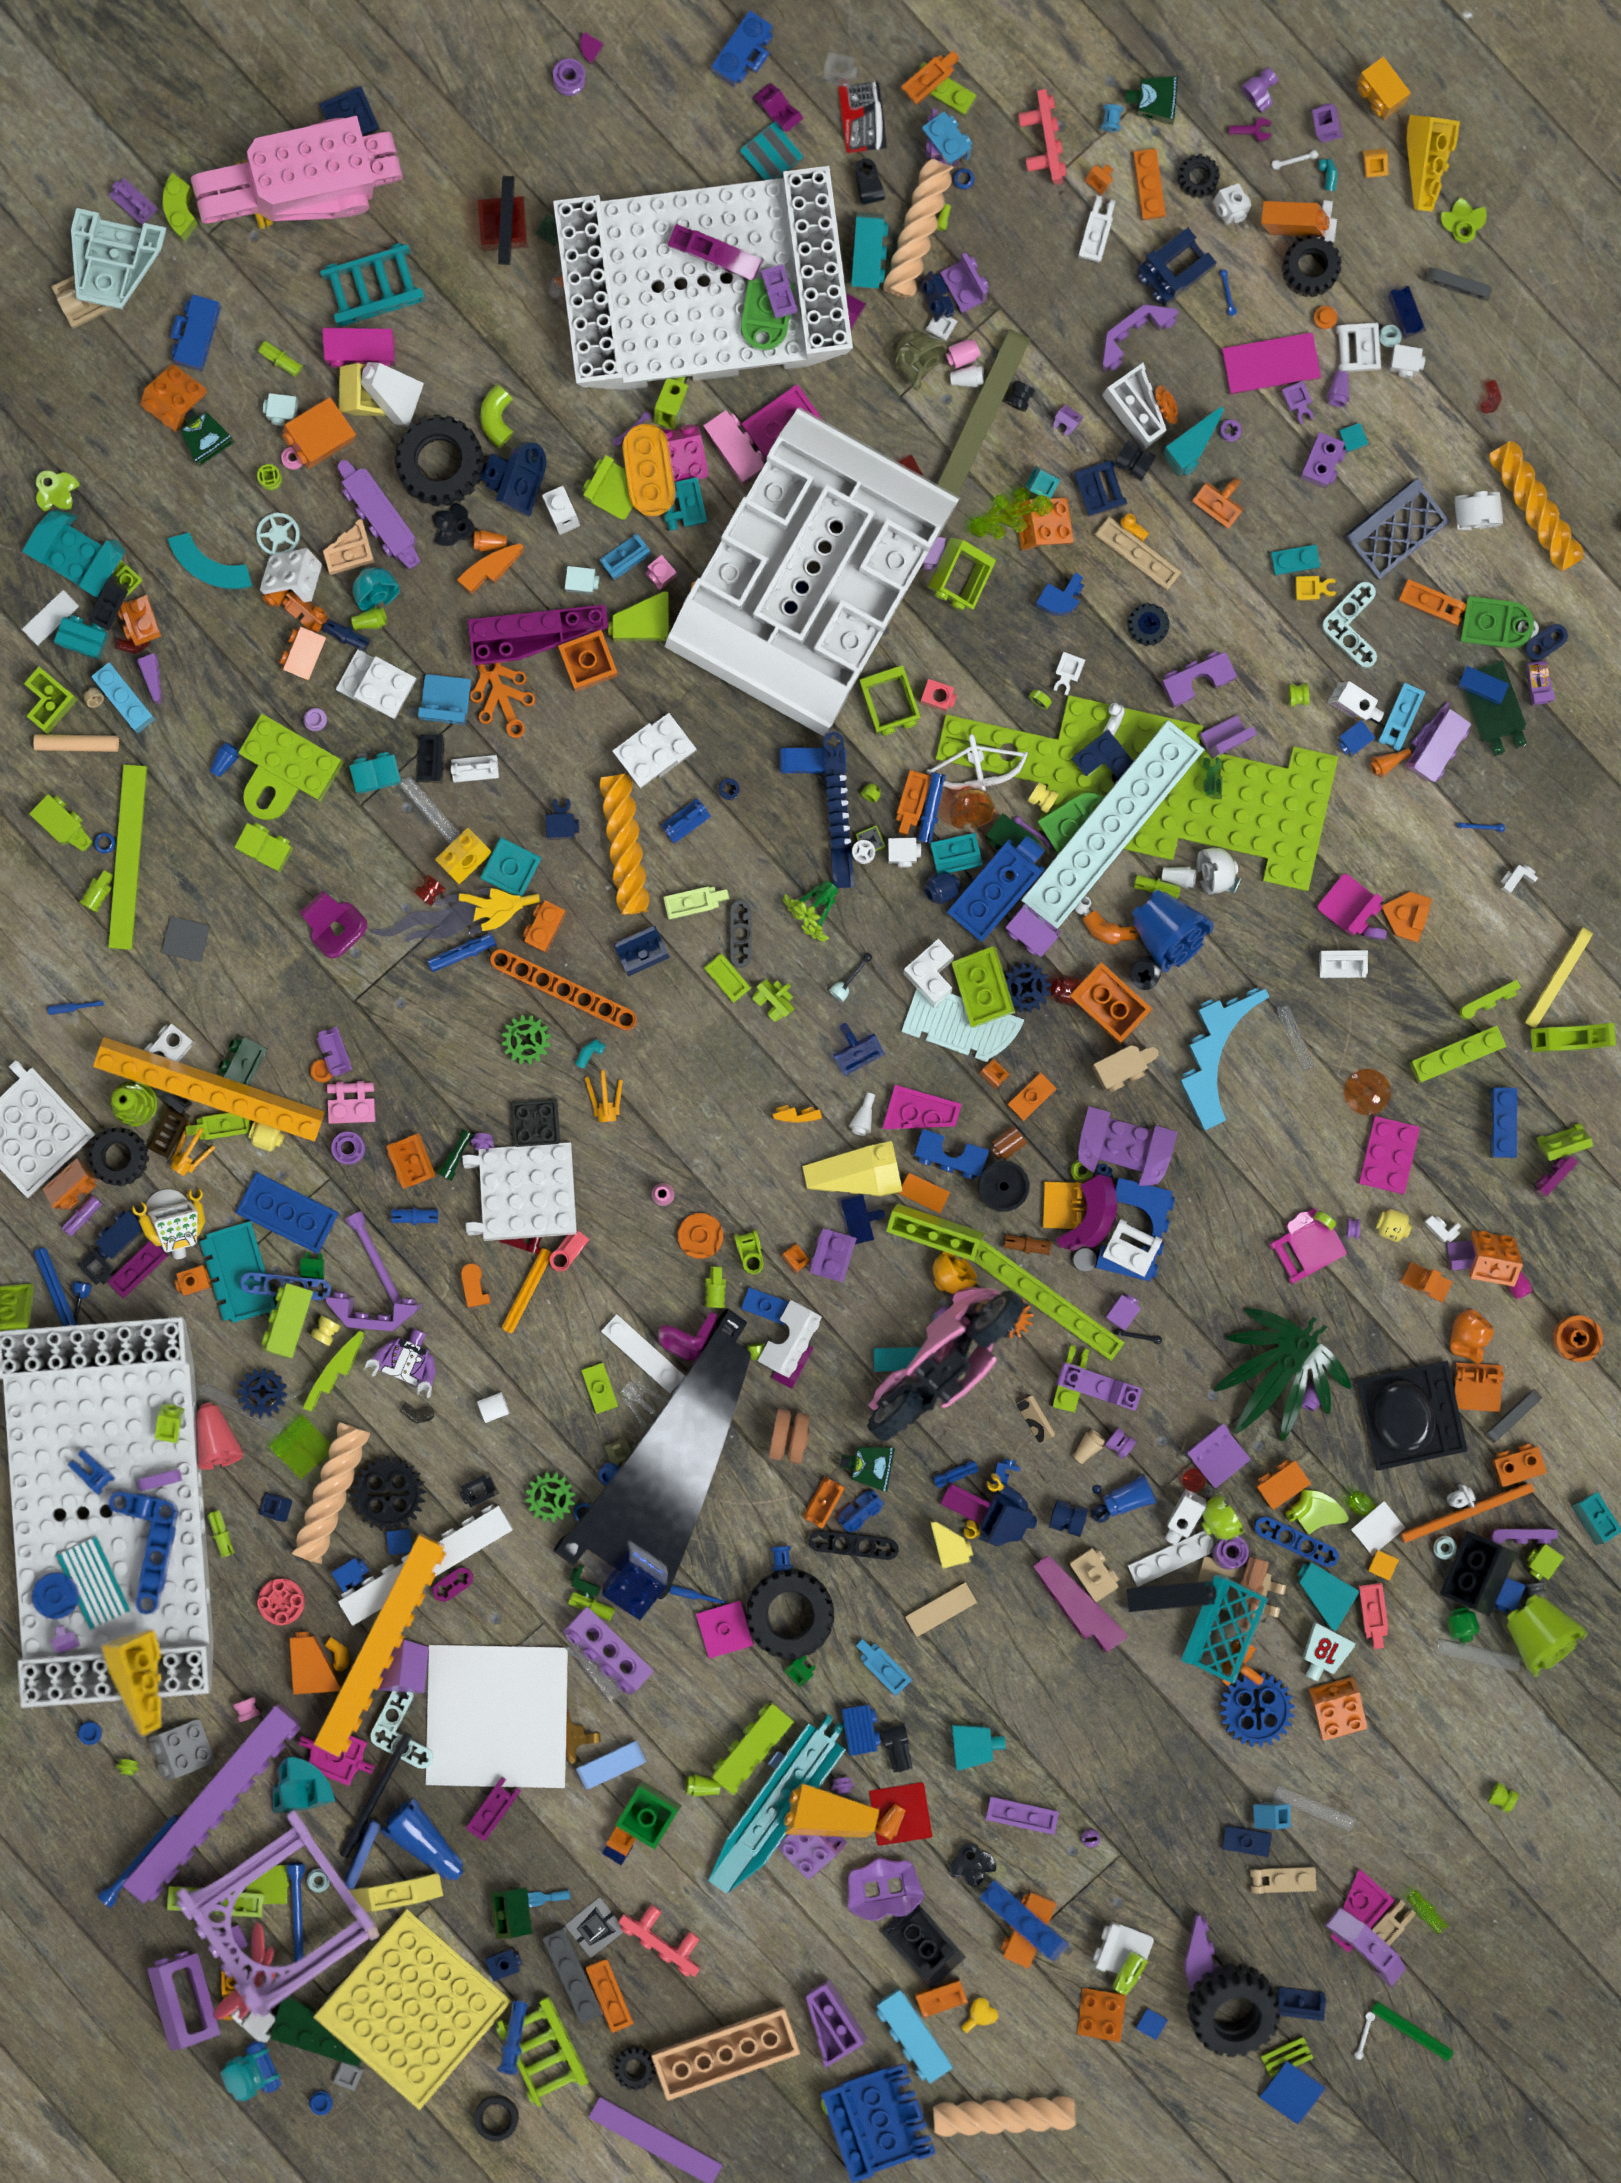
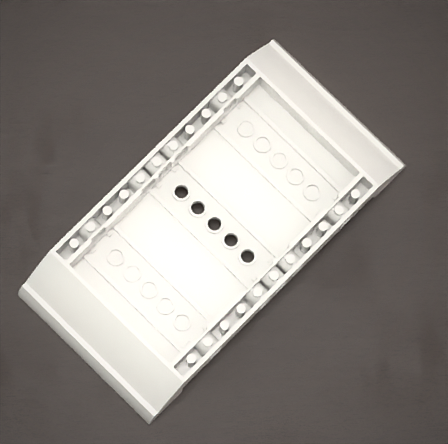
(103, 1395)

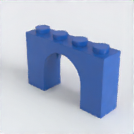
(1155, 1204)

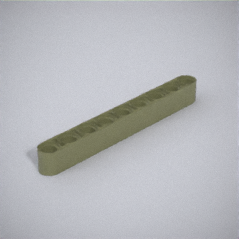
(984, 411)

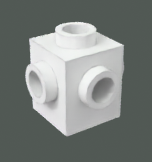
(1232, 204)

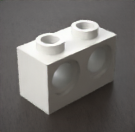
(162, 1044)

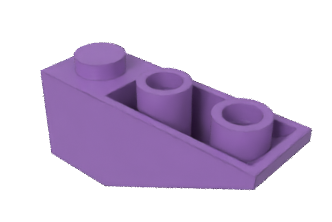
(1199, 1952)

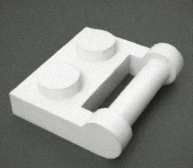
(1366, 347)
(1129, 1255)

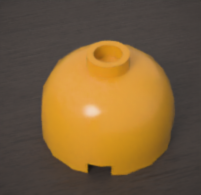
(953, 1273)

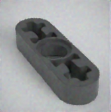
(1458, 284)
(735, 951)
(1513, 1415)

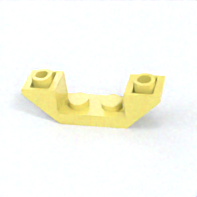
(398, 1893)

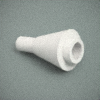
(862, 1121)

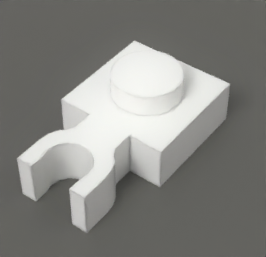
(1070, 669)

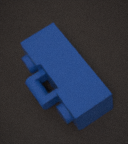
(745, 41)
(198, 335)

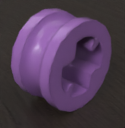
(1234, 424)
(1353, 1228)

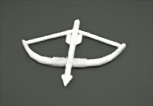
(976, 757)

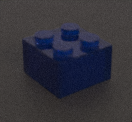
(634, 1585)

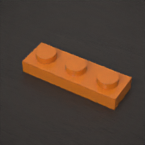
(1149, 184)
(609, 1995)

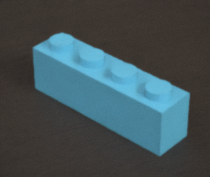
(914, 2035)

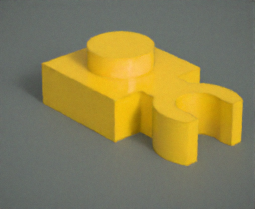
(1309, 588)

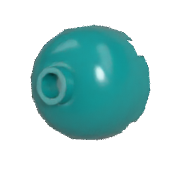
(374, 587)

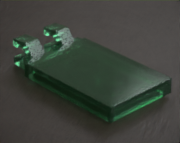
(1496, 720)

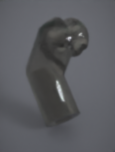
(418, 1415)

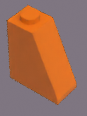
(311, 1666)

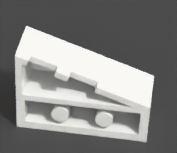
(1136, 407)

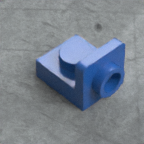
(1000, 1470)

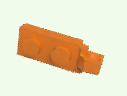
(930, 77)
(912, 800)

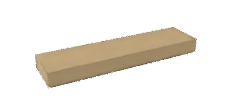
(1137, 553)

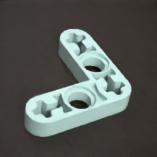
(1344, 621)
(391, 1729)

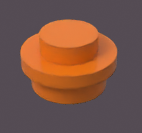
(1325, 317)

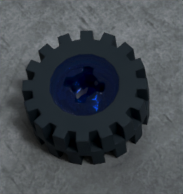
(1146, 632)

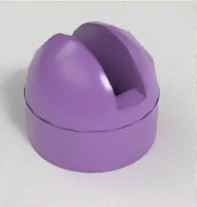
(1090, 1833)

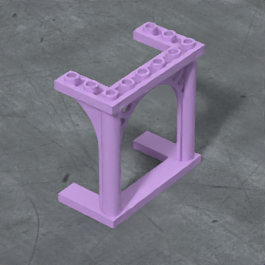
(204, 1901)

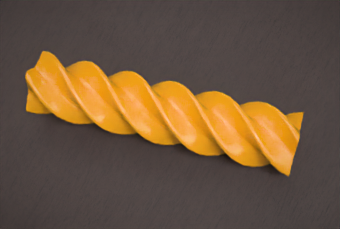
(1540, 512)
(624, 850)

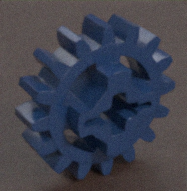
(1035, 994)
(271, 1393)

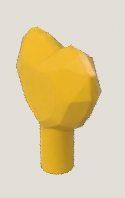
(980, 2015)

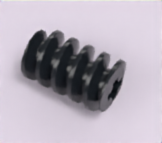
(1137, 978)

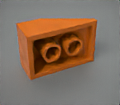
(1111, 1003)

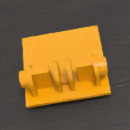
(1063, 1205)

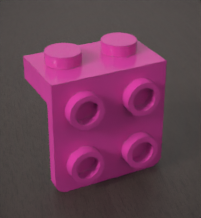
(687, 453)
(1350, 905)

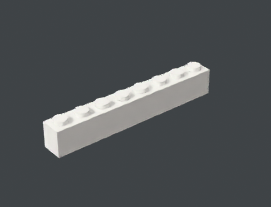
(458, 1546)

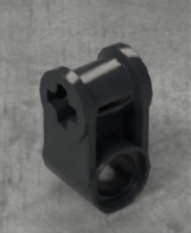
(869, 186)

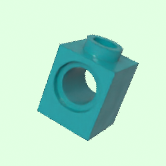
(1042, 482)

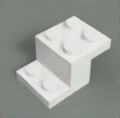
(376, 684)
(654, 750)

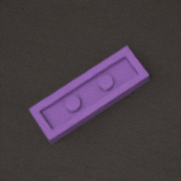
(1022, 1815)

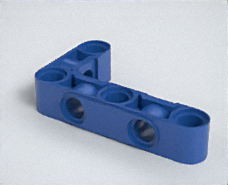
(160, 1539)

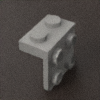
(181, 1750)

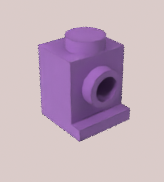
(1329, 131)

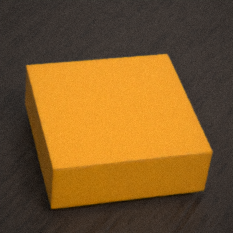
(1383, 1564)

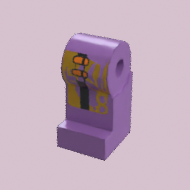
(1539, 683)

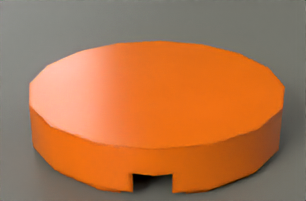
(700, 1235)

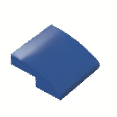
(1292, 2092)

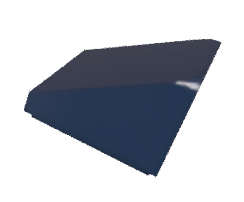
(275, 1507)

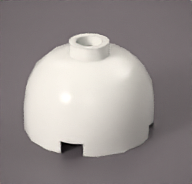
(1217, 870)

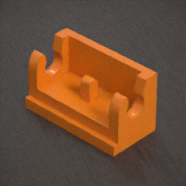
(823, 1502)
(941, 1997)

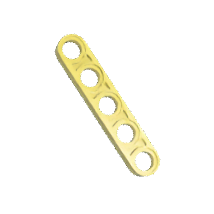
(1559, 977)

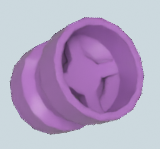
(1125, 1445)

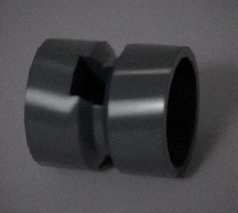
(1135, 460)

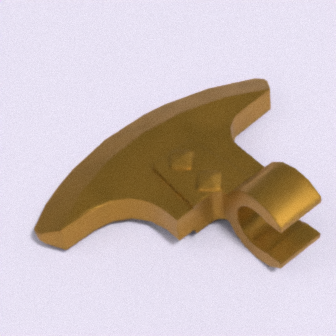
(575, 1737)

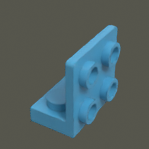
(445, 699)

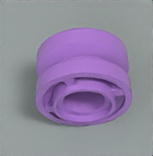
(567, 67)
(338, 1143)
(1221, 1558)

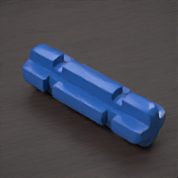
(956, 1474)

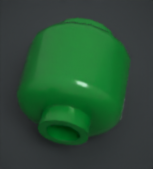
(1463, 1625)

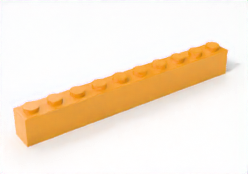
(208, 1089)
(379, 1645)

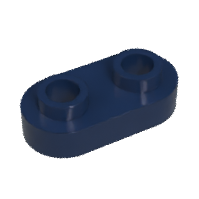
(1546, 643)

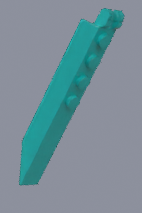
(763, 1822)

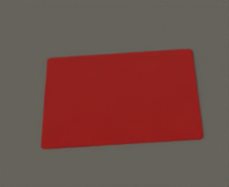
(916, 1819)

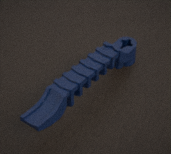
(838, 813)

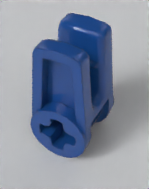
(100, 1475)

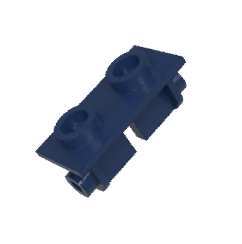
(934, 288)

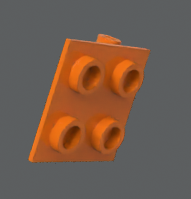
(1478, 1386)
(1101, 2014)

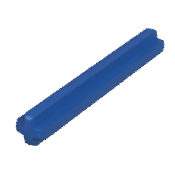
(54, 1287)

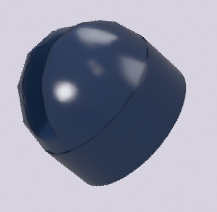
(1097, 1509)

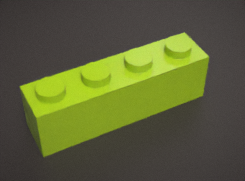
(1457, 1054)
(935, 1232)

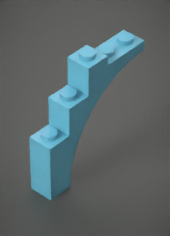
(1202, 1085)

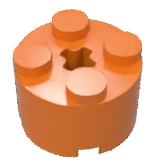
(1589, 1345)

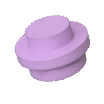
(315, 719)

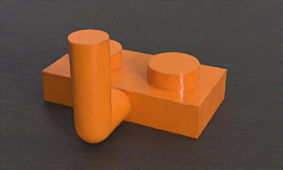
(1218, 503)
(1244, 1669)

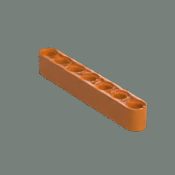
(553, 985)

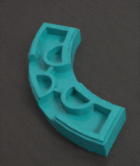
(206, 569)

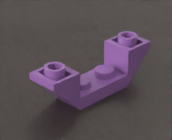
(1160, 317)
(343, 1307)
(1099, 1386)
(1368, 1944)

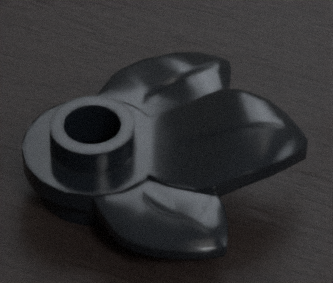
(450, 523)
(973, 1867)

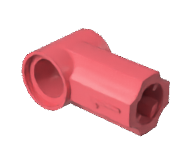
(570, 1249)

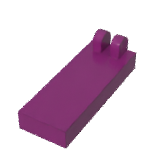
(137, 1269)

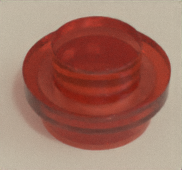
(1193, 1480)

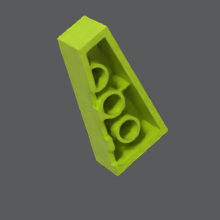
(752, 1747)

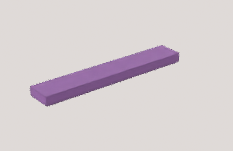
(655, 2140)

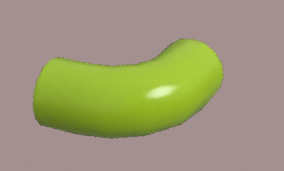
(491, 416)

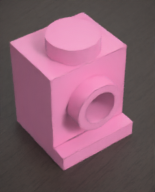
(661, 572)

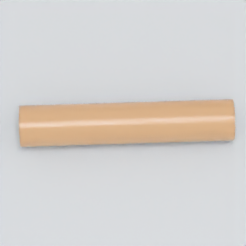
(97, 743)

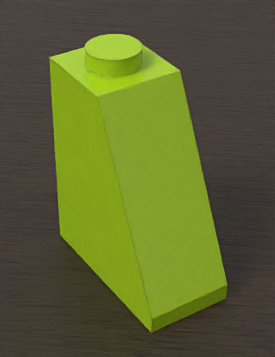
(643, 621)

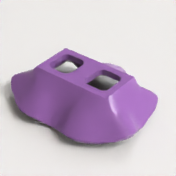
(886, 1903)

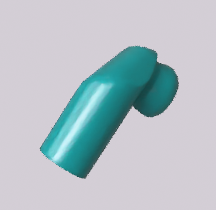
(587, 1051)

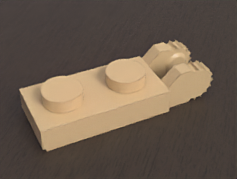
(1388, 1928)

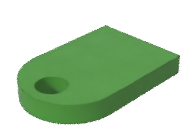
(760, 318)
(1494, 623)
(1067, 819)

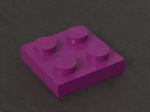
(1548, 1182)

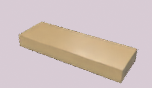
(941, 1609)

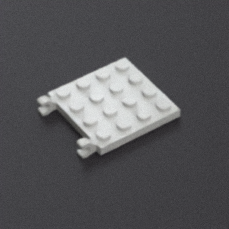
(37, 1131)
(525, 1192)

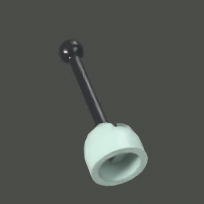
(840, 989)

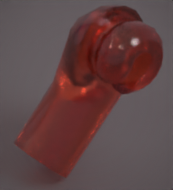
(1493, 399)
(129, 646)

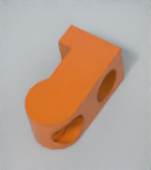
(472, 1285)

